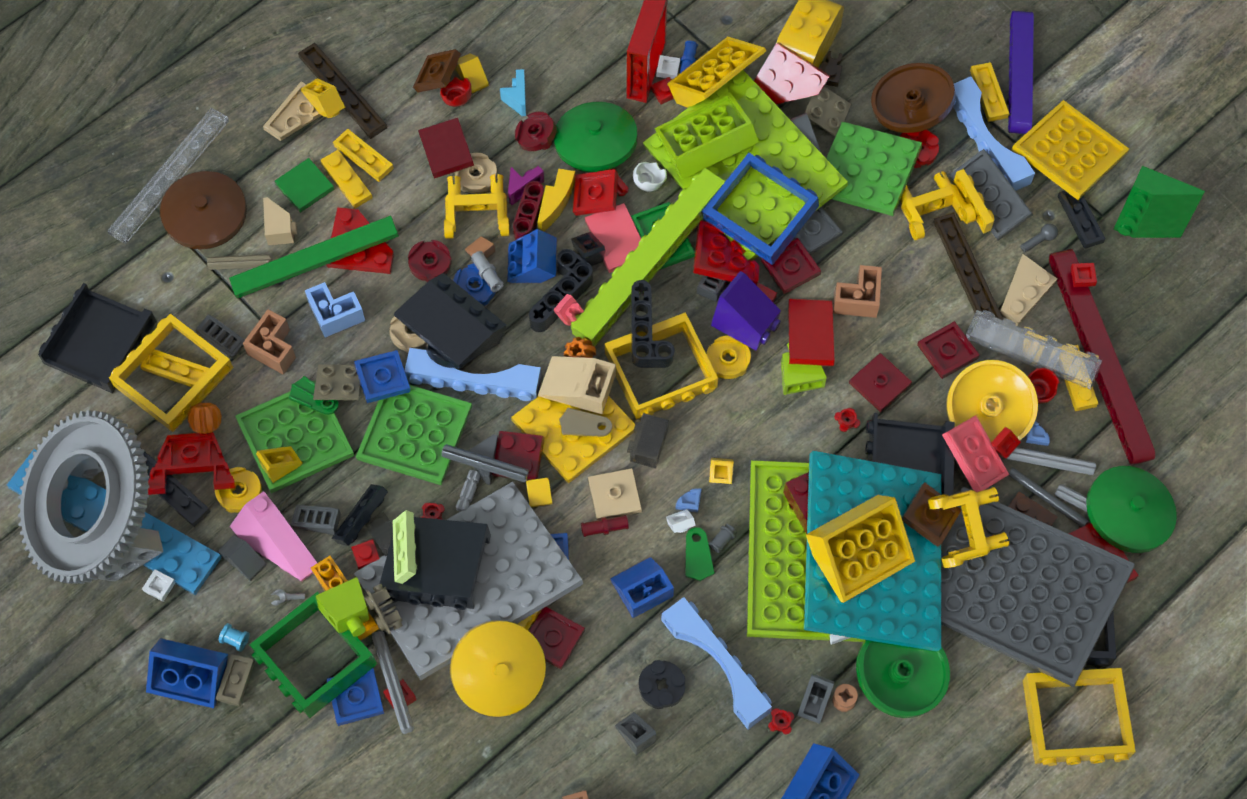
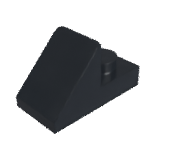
(589, 248)

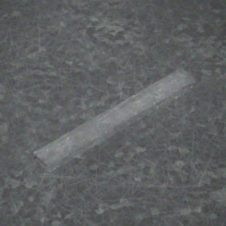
(168, 173)

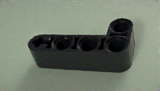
(569, 280)
(644, 324)

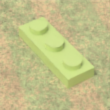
(404, 547)

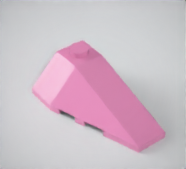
(272, 537)

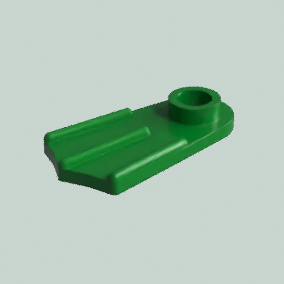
(303, 393)
(698, 556)

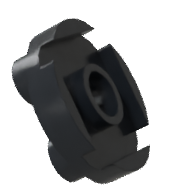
(661, 671)

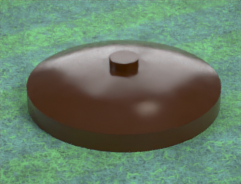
(913, 97)
(203, 210)

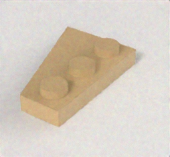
(291, 115)
(1026, 289)

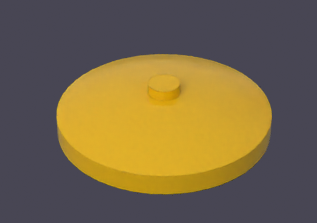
(996, 395)
(497, 668)

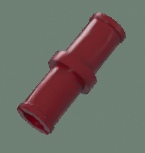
(604, 526)

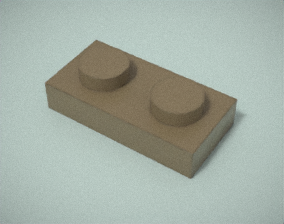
(235, 680)

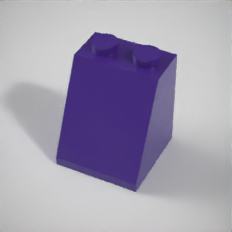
(746, 313)

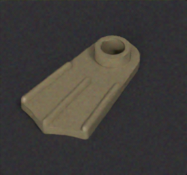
(584, 424)

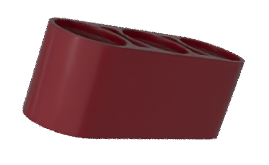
(528, 203)

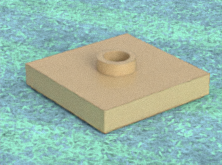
(614, 494)

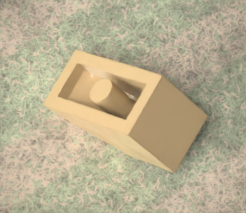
(278, 224)

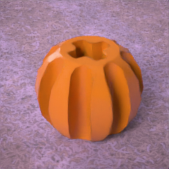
(580, 348)
(204, 417)

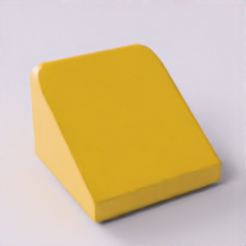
(721, 470)
(539, 492)

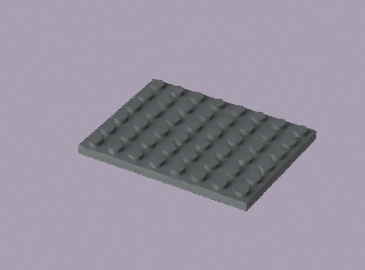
(1035, 598)

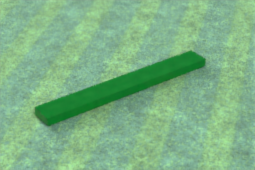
(313, 257)

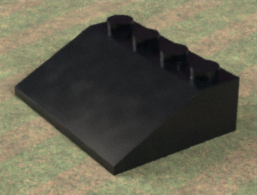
(451, 321)

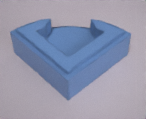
(1037, 435)
(689, 501)

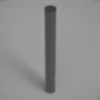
(1046, 496)

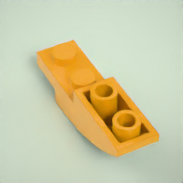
(331, 576)

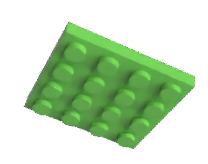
(873, 165)
(285, 423)
(411, 432)

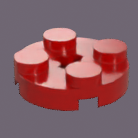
(929, 145)

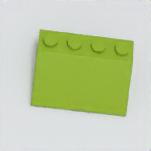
(707, 135)

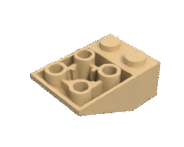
(579, 382)

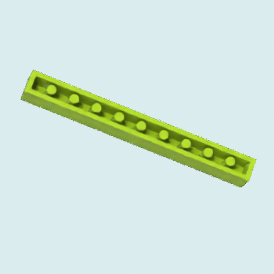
(647, 258)

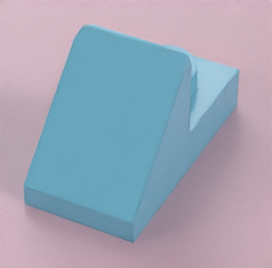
(515, 95)

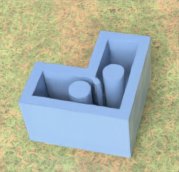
(334, 314)

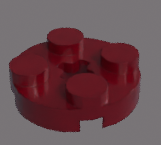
(542, 138)
(421, 251)

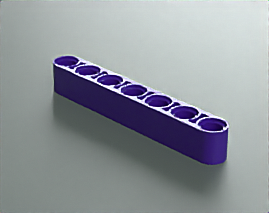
(1021, 72)

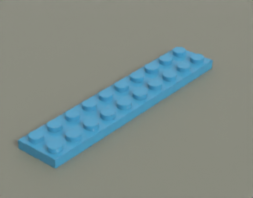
(182, 556)

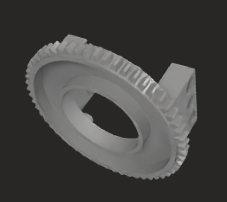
(116, 542)

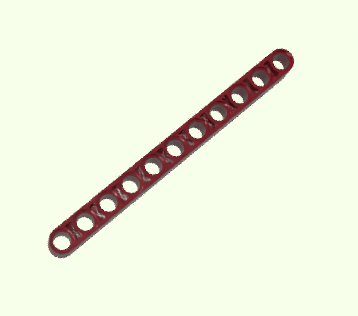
(1110, 377)

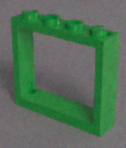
(333, 687)

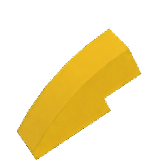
(556, 198)

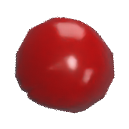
(457, 92)
(1045, 384)

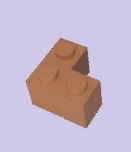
(859, 298)
(267, 344)

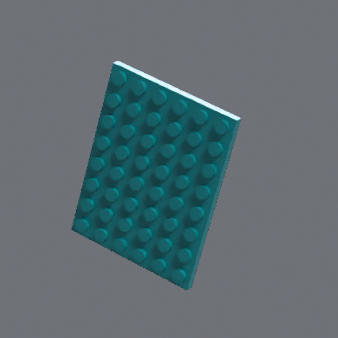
(902, 606)

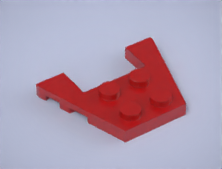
(190, 455)

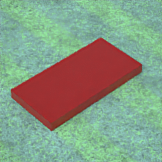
(811, 332)

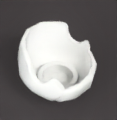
(649, 176)

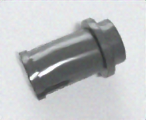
(722, 538)

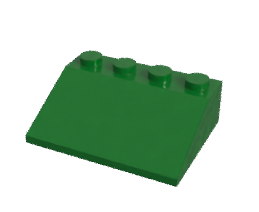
(1157, 206)

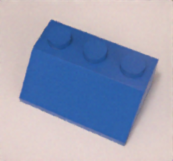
(185, 672)
(822, 776)

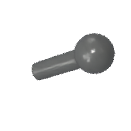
(1048, 232)

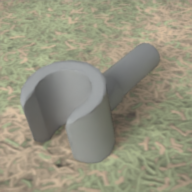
(286, 596)

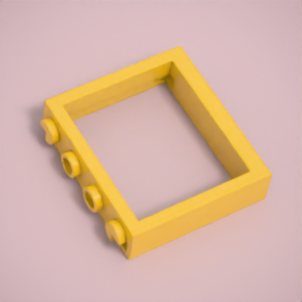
(661, 331)
(194, 396)
(1074, 756)

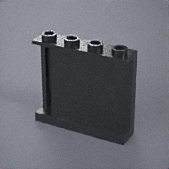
(95, 337)
(912, 447)
(446, 563)

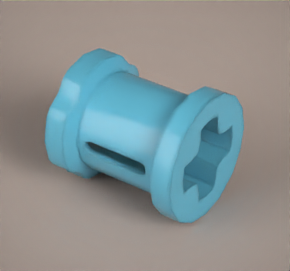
(234, 637)

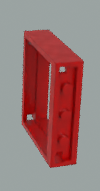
(644, 50)

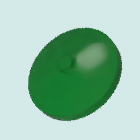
(595, 136)
(1131, 509)
(902, 678)

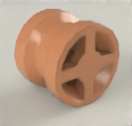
(842, 702)

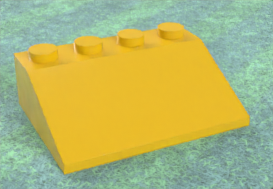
(713, 70)
(862, 546)

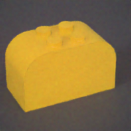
(812, 29)

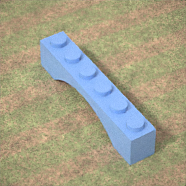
(967, 107)
(517, 382)
(687, 625)

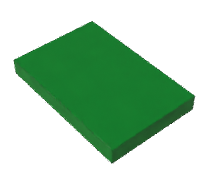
(644, 221)

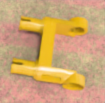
(943, 197)
(475, 202)
(978, 542)

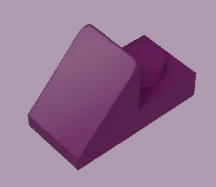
(518, 183)

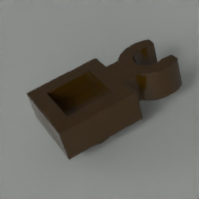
(833, 69)

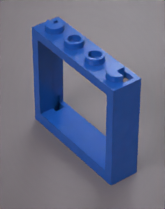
(742, 236)

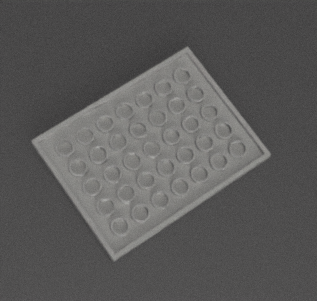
(516, 578)

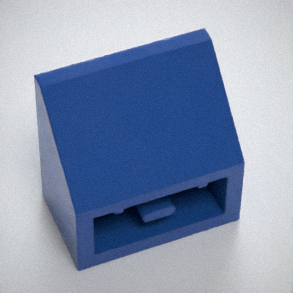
(532, 258)
(643, 587)

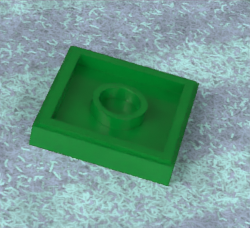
(304, 185)

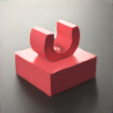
(568, 309)

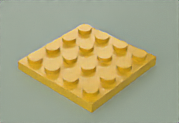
(1070, 149)
(571, 453)

